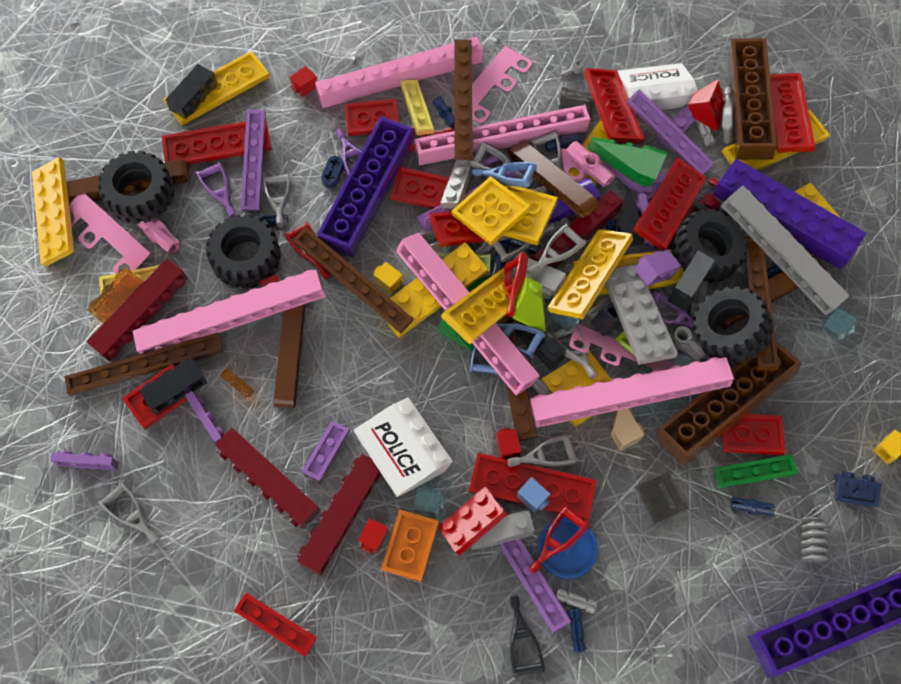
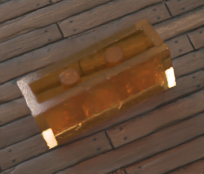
(114, 294)

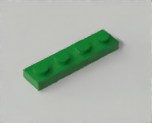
(755, 471)

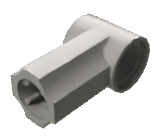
(689, 345)

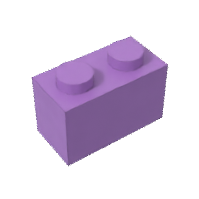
(657, 267)

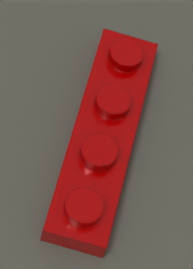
(275, 624)

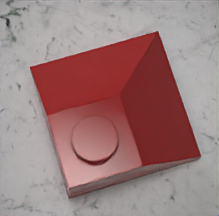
(708, 105)

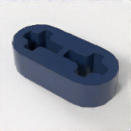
(336, 172)

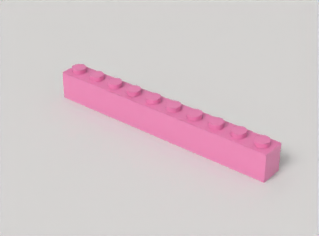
(391, 73)
(505, 133)
(447, 291)
(231, 312)
(631, 391)

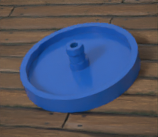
(576, 559)

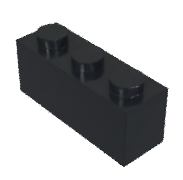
(191, 91)
(173, 386)

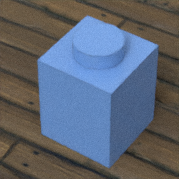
(533, 496)

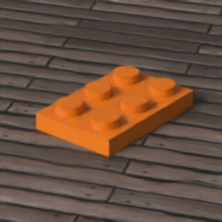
(410, 545)

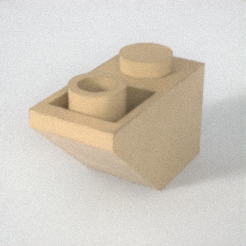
(625, 429)

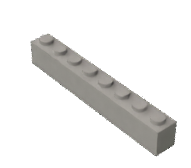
(785, 250)

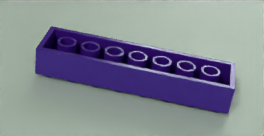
(366, 186)
(807, 222)
(828, 627)

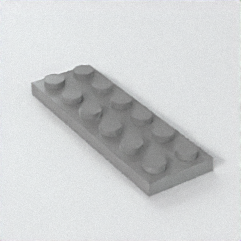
(639, 316)

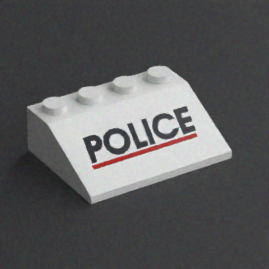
(664, 85)
(403, 447)

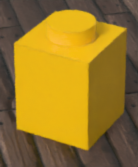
(387, 278)
(889, 448)

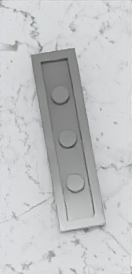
(457, 184)

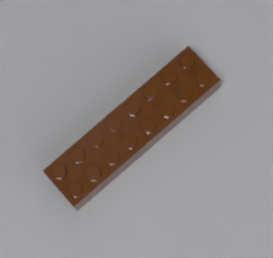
(752, 99)
(720, 409)

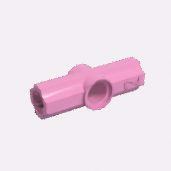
(585, 158)
(159, 234)

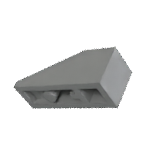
(508, 529)

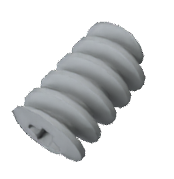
(814, 540)

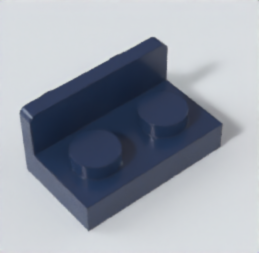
(857, 490)

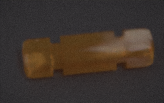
(237, 383)

